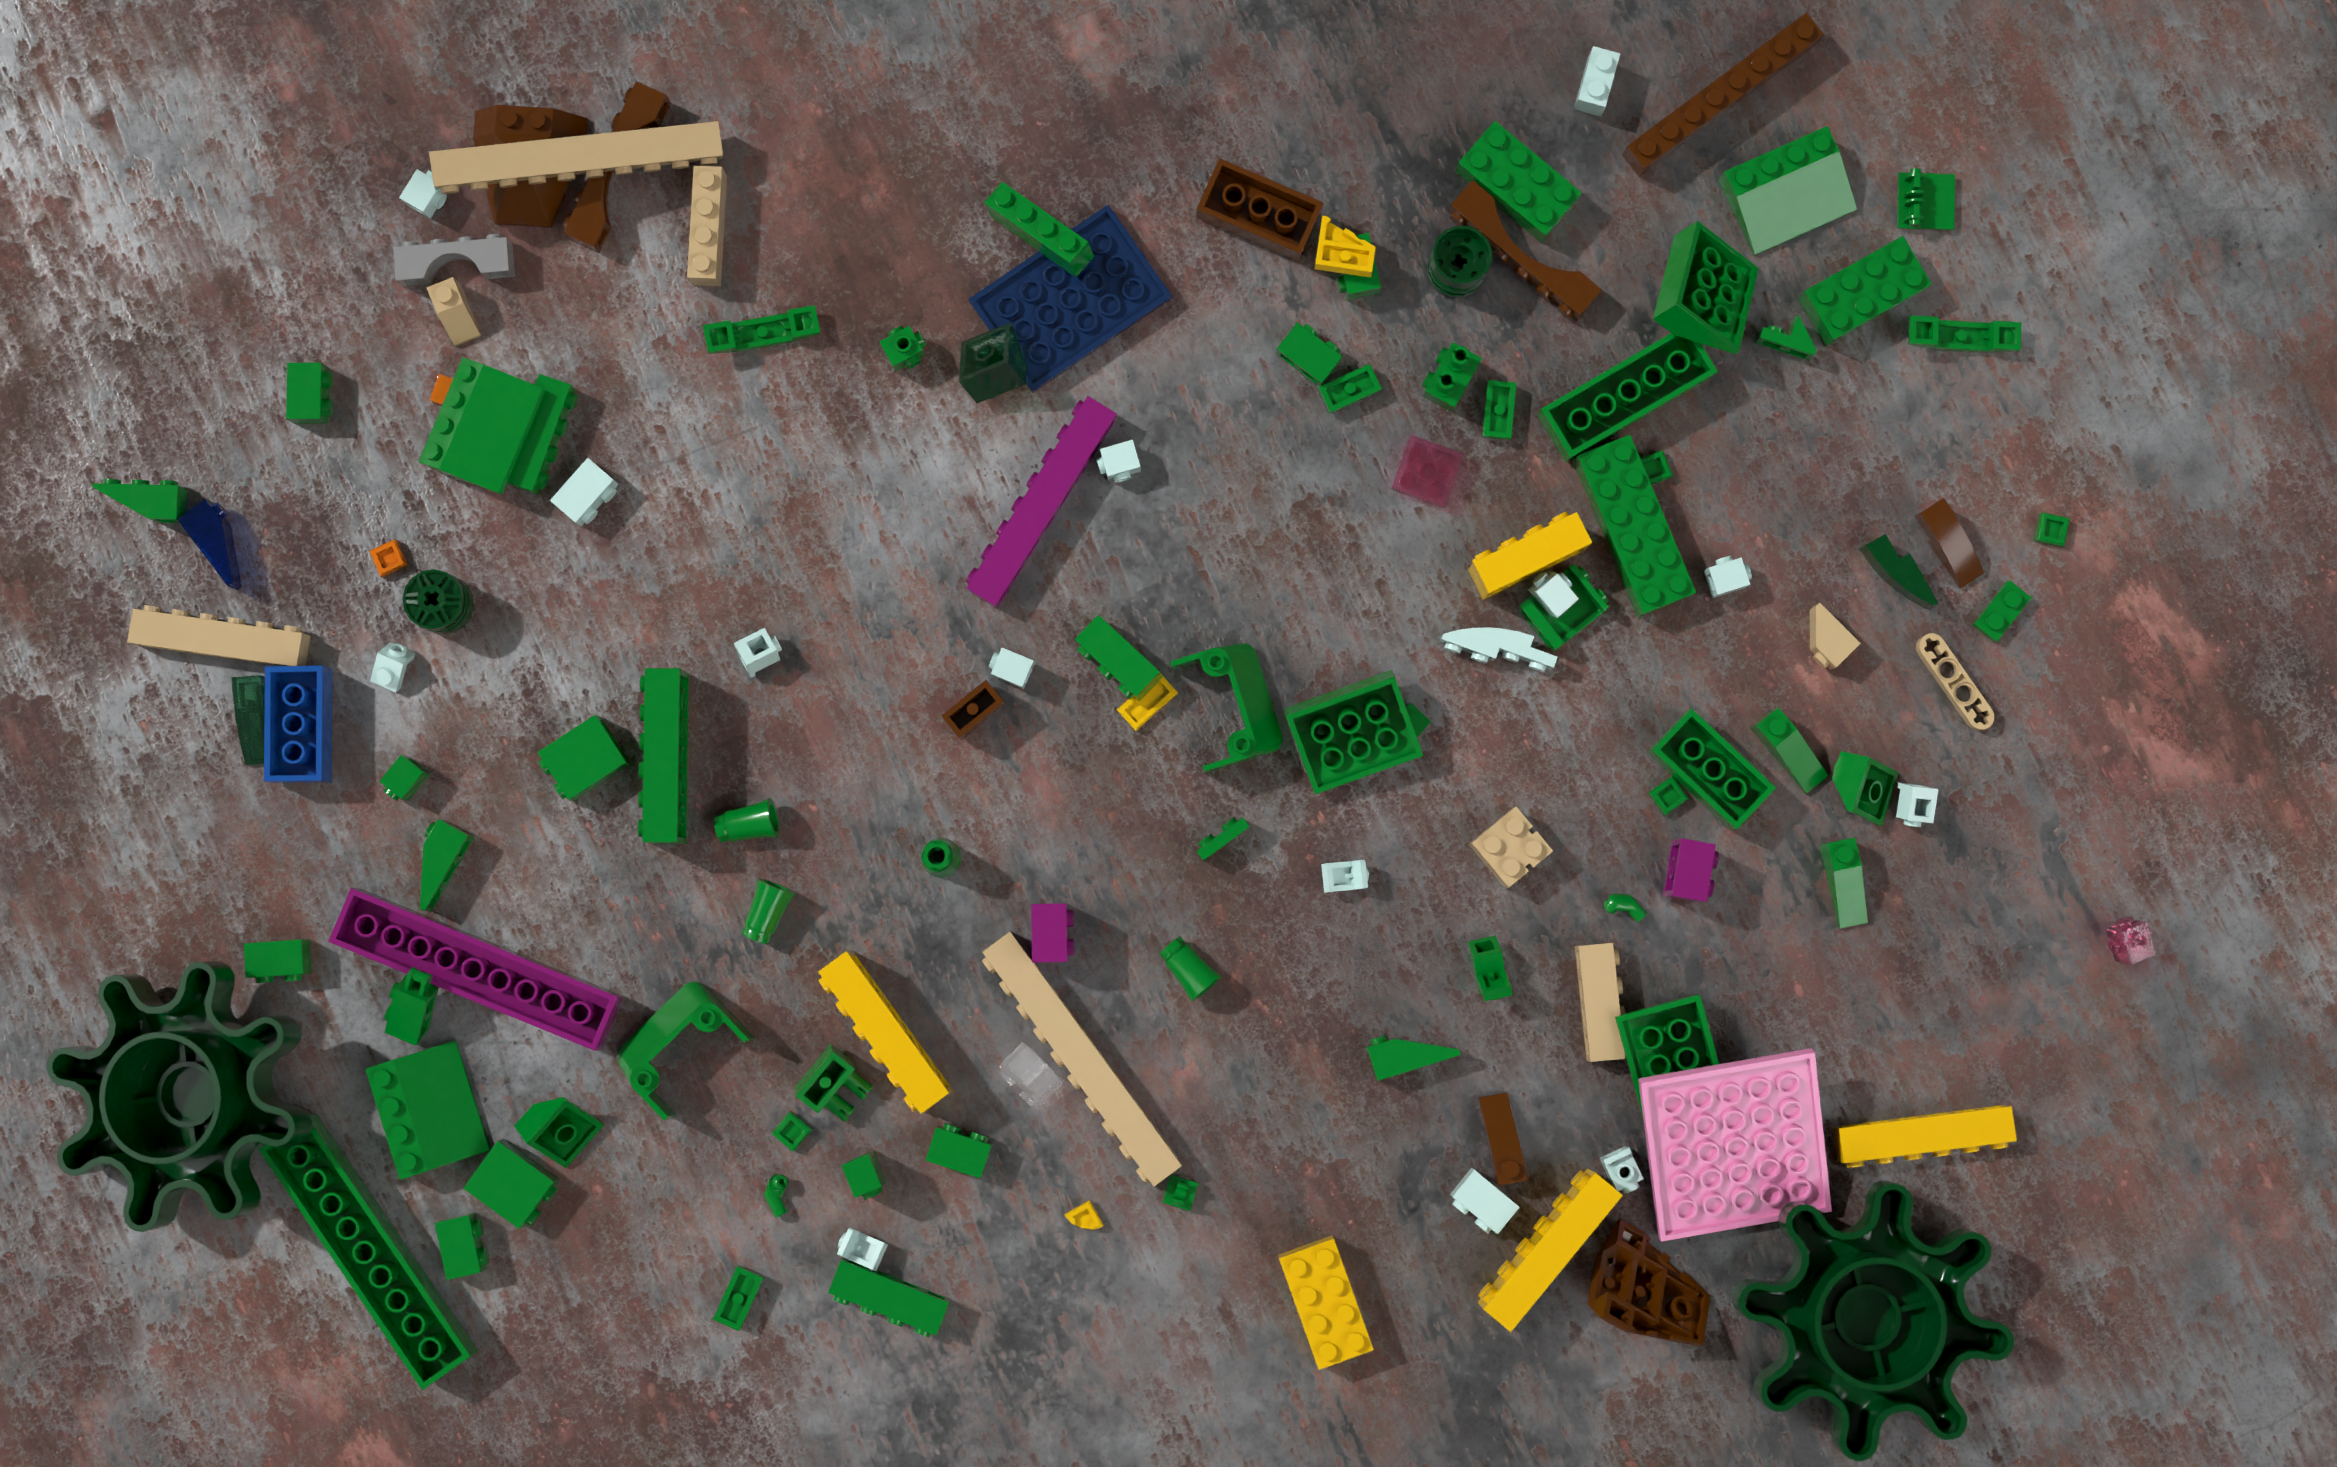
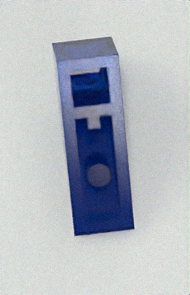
(214, 538)

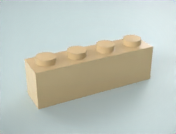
(707, 226)
(1600, 1000)

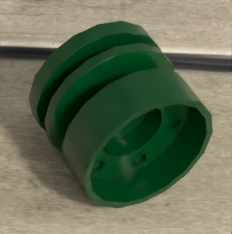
(1470, 251)
(454, 600)

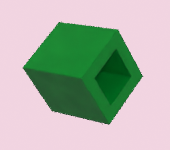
(403, 778)

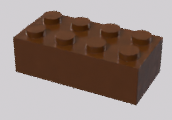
(1259, 209)

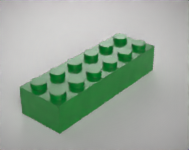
(1625, 394)
(1634, 526)
(664, 756)

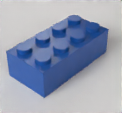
(298, 724)

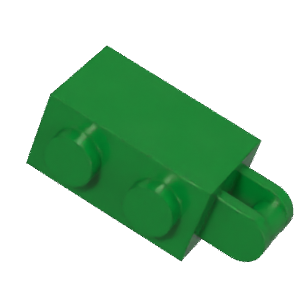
(411, 1007)

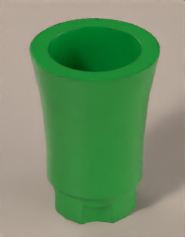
(748, 822)
(948, 865)
(766, 910)
(1189, 968)

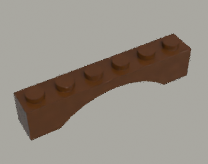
(590, 219)
(1567, 289)

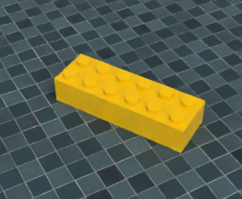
(885, 1031)
(1548, 1249)

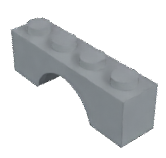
(419, 263)

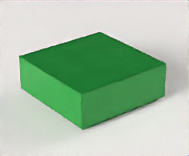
(1656, 467)
(2051, 529)
(1668, 795)
(791, 1131)

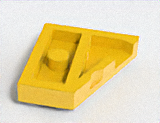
(1342, 251)

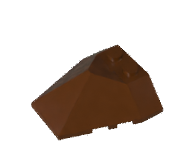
(526, 203)
(1644, 1292)

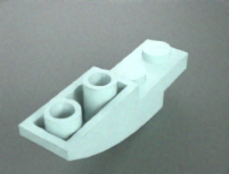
(1487, 642)

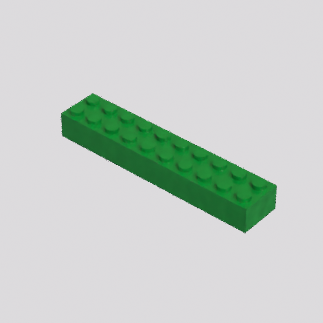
(371, 1255)

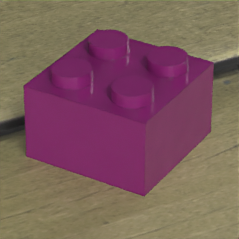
(1690, 870)
(1051, 932)

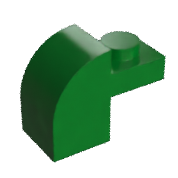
(1489, 968)

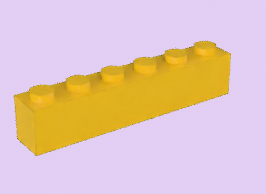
(1924, 1134)

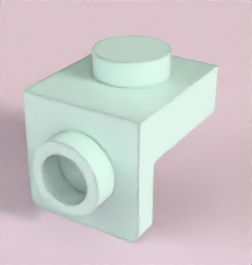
(391, 666)
(1345, 876)
(861, 1249)

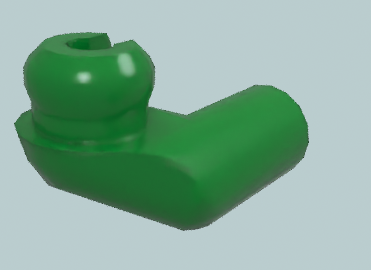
(1627, 903)
(774, 1193)

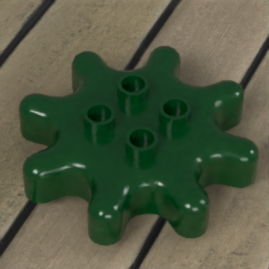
(179, 1095)
(1872, 1320)

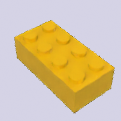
(1526, 557)
(1325, 1302)

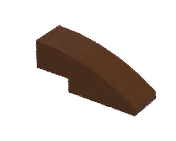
(1950, 543)

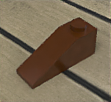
(1502, 1139)

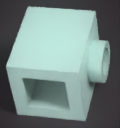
(421, 194)
(1119, 461)
(1727, 576)
(1553, 592)
(1011, 667)

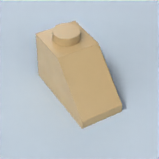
(454, 311)
(1829, 638)

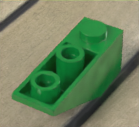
(156, 502)

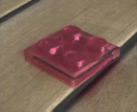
(1427, 471)

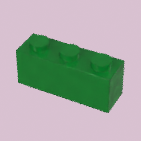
(1117, 659)

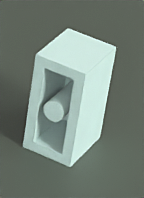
(1597, 81)
(585, 493)
(1484, 1201)

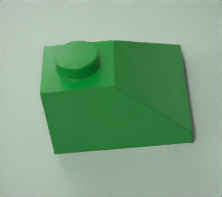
(1864, 785)
(558, 1129)

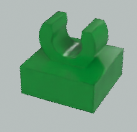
(1180, 1192)

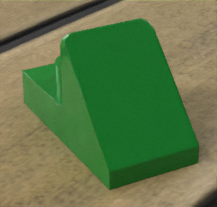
(1795, 343)

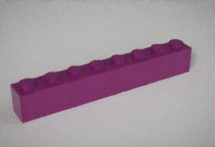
(1041, 502)

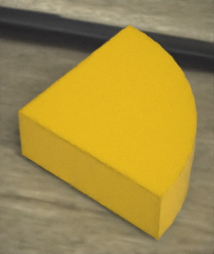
(1084, 1216)

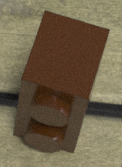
(973, 710)

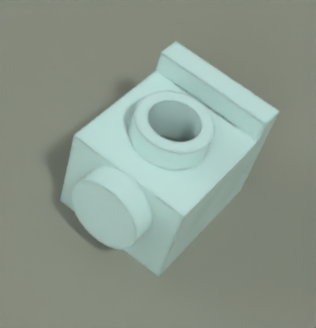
(758, 651)
(1916, 804)
(1614, 1162)

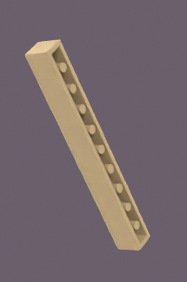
(576, 156)
(1082, 1058)

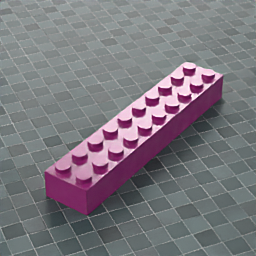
(476, 969)

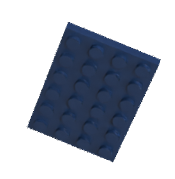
(1067, 316)

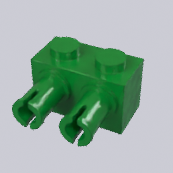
(1451, 376)
(825, 1077)

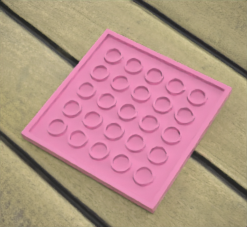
(1734, 1143)

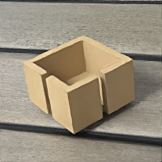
(1510, 847)

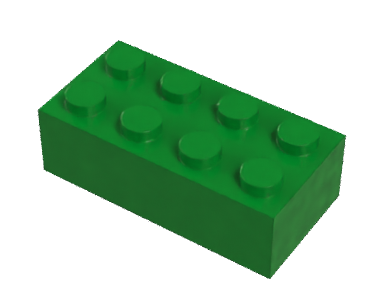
(1518, 181)
(1864, 291)
(1711, 770)

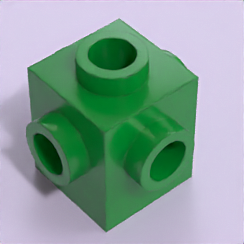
(905, 357)

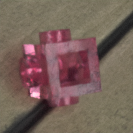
(2130, 940)

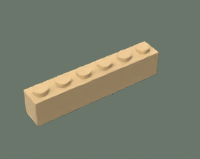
(218, 638)

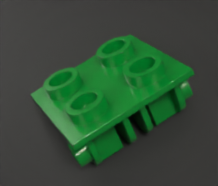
(1925, 200)

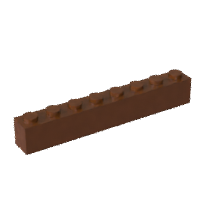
(1722, 94)

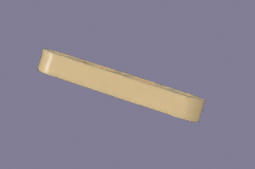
(1959, 678)

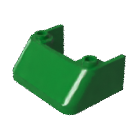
(1261, 729)
(690, 1004)

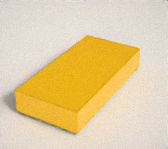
(1139, 712)

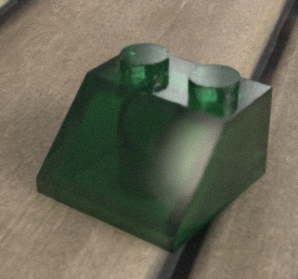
(992, 364)

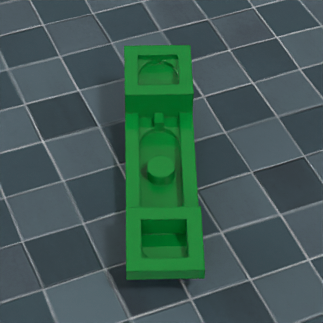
(761, 332)
(1964, 335)

